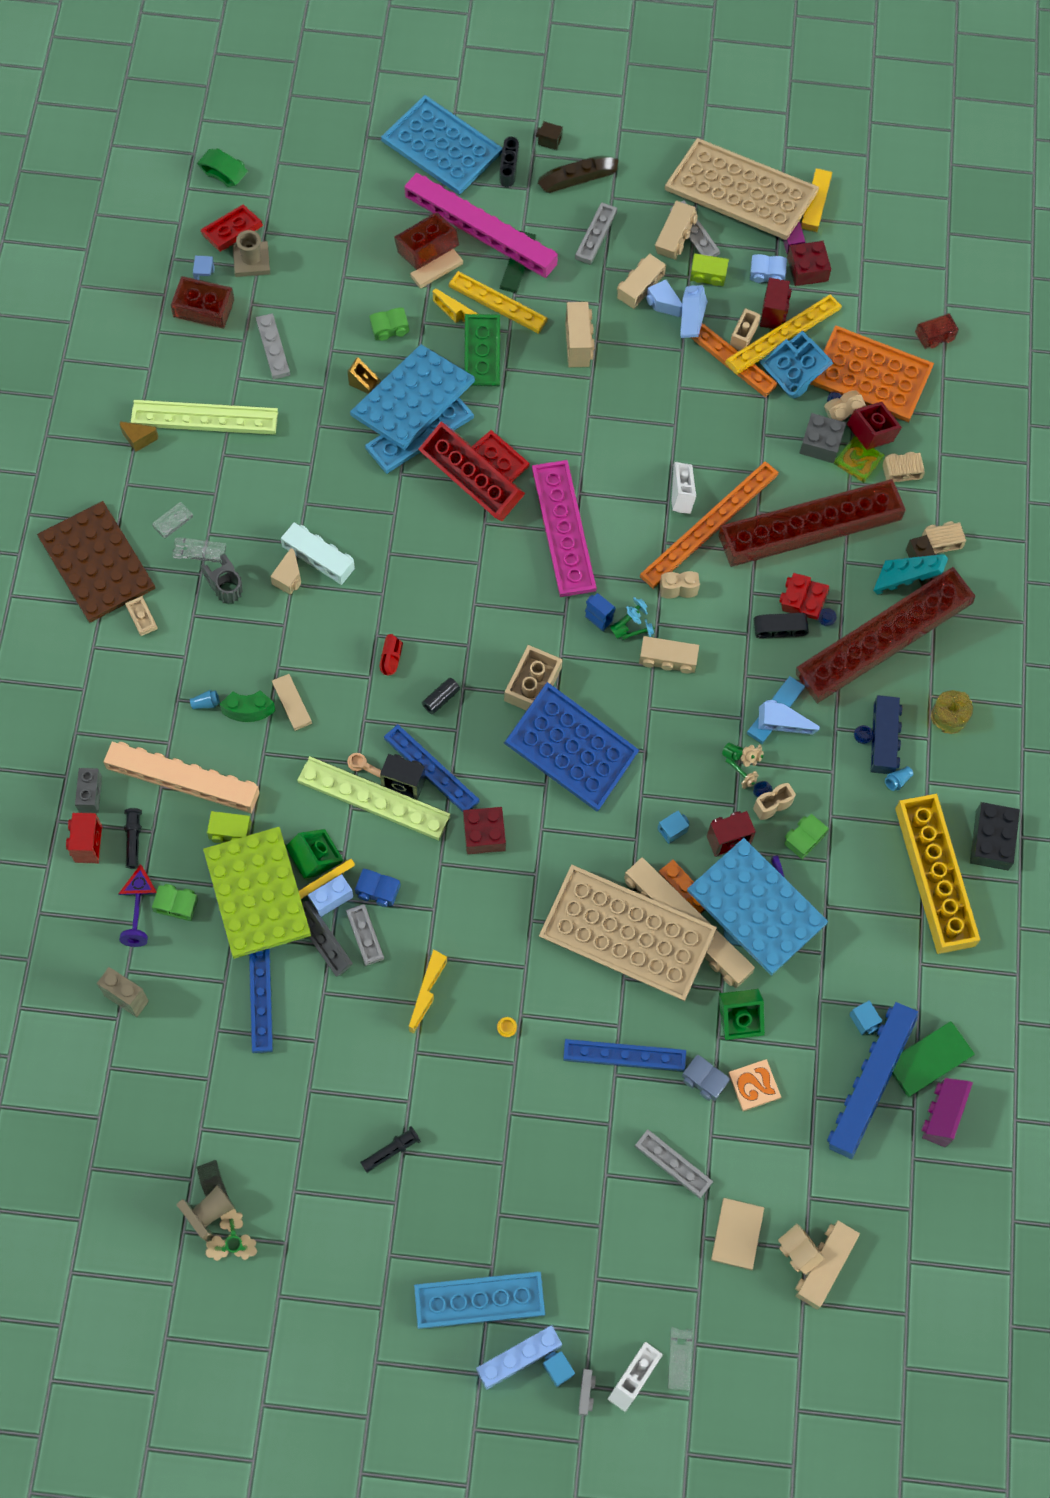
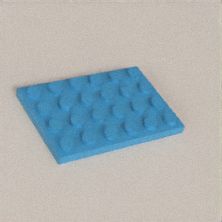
(442, 144)
(412, 396)
(757, 906)

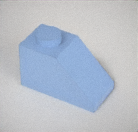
(664, 299)

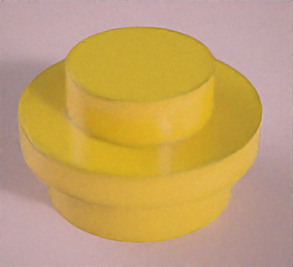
(507, 1027)

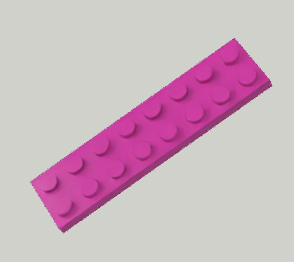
(563, 528)

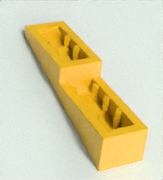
(814, 212)
(451, 307)
(425, 998)

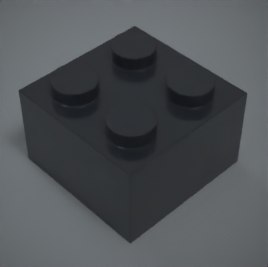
(403, 776)

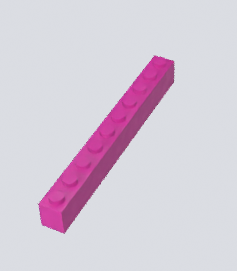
(481, 225)

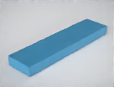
(786, 695)

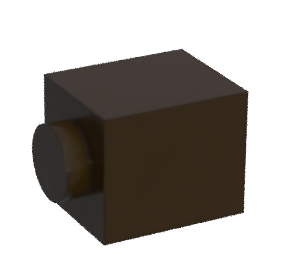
(549, 135)

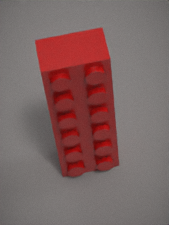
(471, 471)

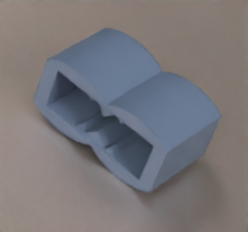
(705, 1078)

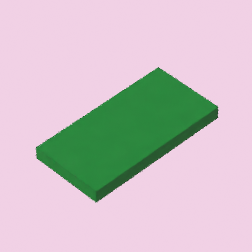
(482, 348)
(931, 1059)

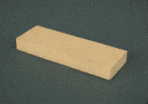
(436, 268)
(291, 702)

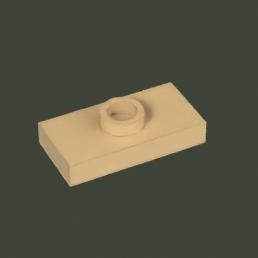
(141, 616)

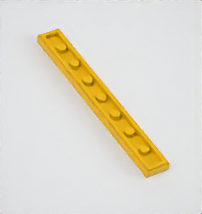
(788, 330)

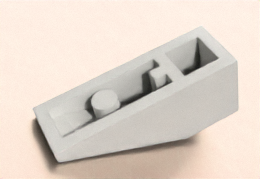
(683, 488)
(635, 1377)

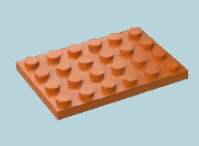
(874, 371)

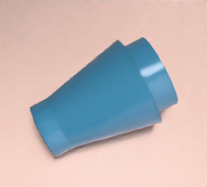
(205, 700)
(897, 779)

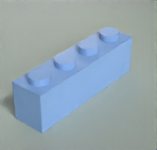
(519, 1357)

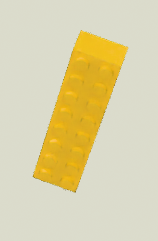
(937, 874)

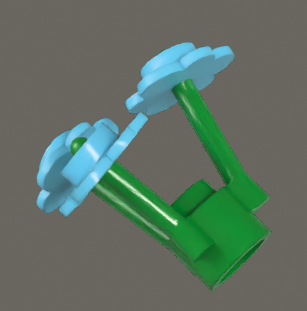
(620, 627)

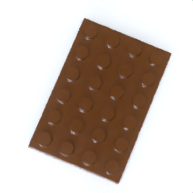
(96, 561)

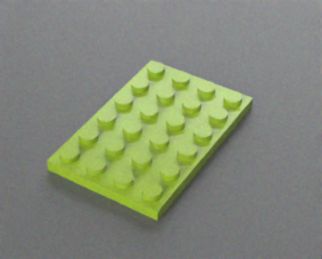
(256, 892)

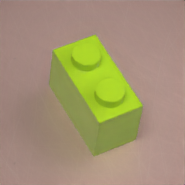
(709, 270)
(228, 826)

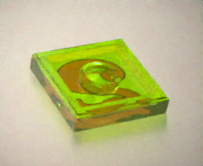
(858, 460)

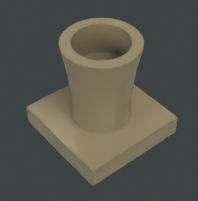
(250, 255)
(206, 1211)

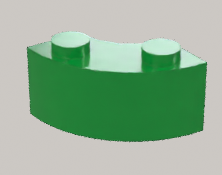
(222, 167)
(247, 708)

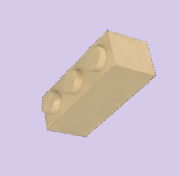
(676, 230)
(636, 285)
(669, 654)

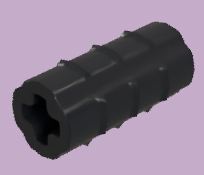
(441, 695)

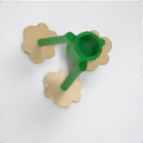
(749, 755)
(233, 1243)

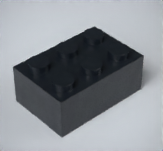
(994, 836)

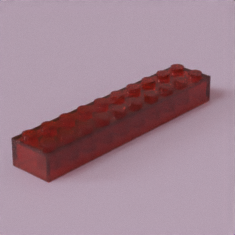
(811, 522)
(885, 635)

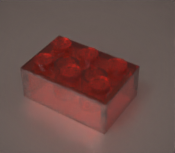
(426, 240)
(202, 302)

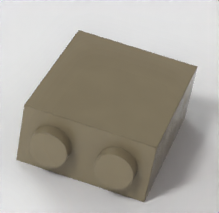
(122, 992)

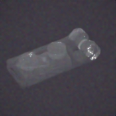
(198, 549)
(680, 1360)

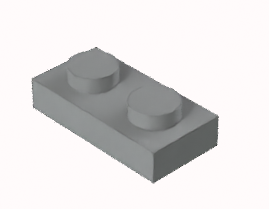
(587, 1383)

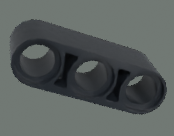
(509, 161)
(781, 625)

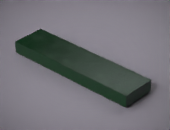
(514, 272)

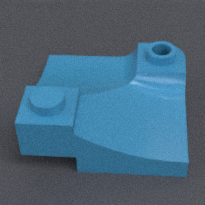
(796, 364)

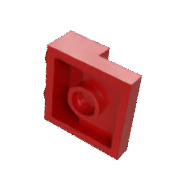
(804, 596)

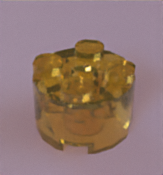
(952, 711)

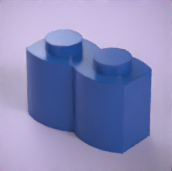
(599, 611)
(377, 887)

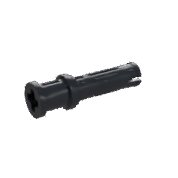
(132, 829)
(399, 1144)

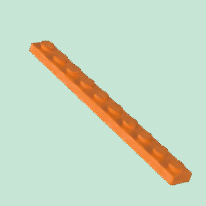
(709, 524)

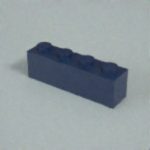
(885, 734)

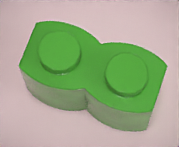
(389, 324)
(806, 836)
(175, 902)

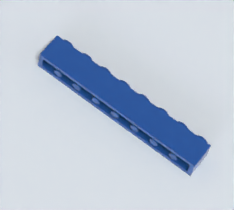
(873, 1080)

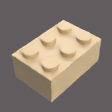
(579, 334)
(530, 676)

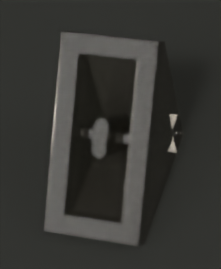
(210, 1177)

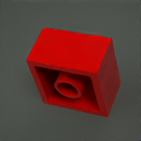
(84, 837)

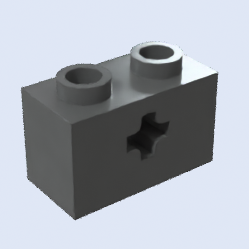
(88, 790)

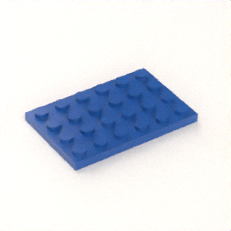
(571, 746)

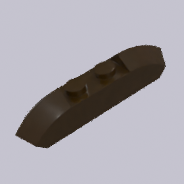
(578, 173)

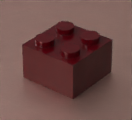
(809, 263)
(775, 303)
(874, 425)
(484, 830)
(727, 832)

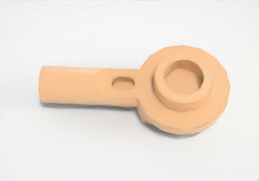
(358, 762)

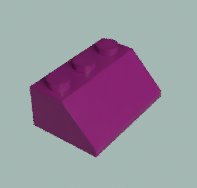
(946, 1111)

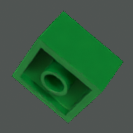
(313, 853)
(742, 1014)

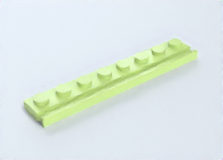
(205, 417)
(374, 798)

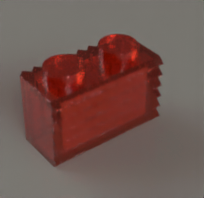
(936, 331)

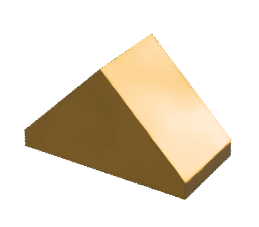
(362, 377)
(138, 435)

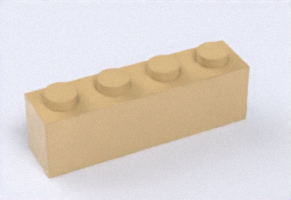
(821, 1278)

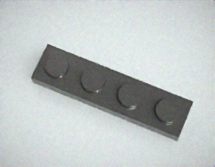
(325, 941)

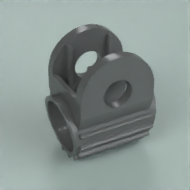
(231, 577)

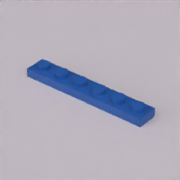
(434, 771)
(261, 1002)
(624, 1055)

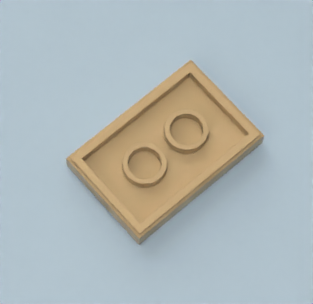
(737, 1234)

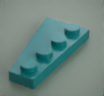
(908, 570)

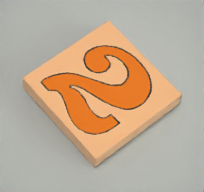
(754, 1085)

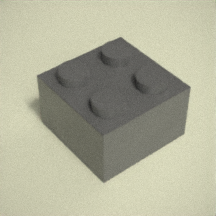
(822, 438)

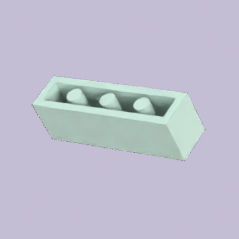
(318, 553)

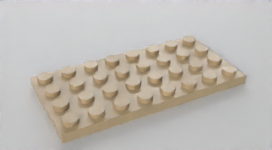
(741, 188)
(628, 932)

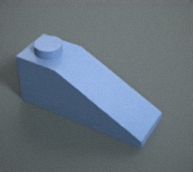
(693, 311)
(782, 718)

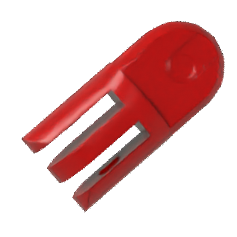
(390, 655)

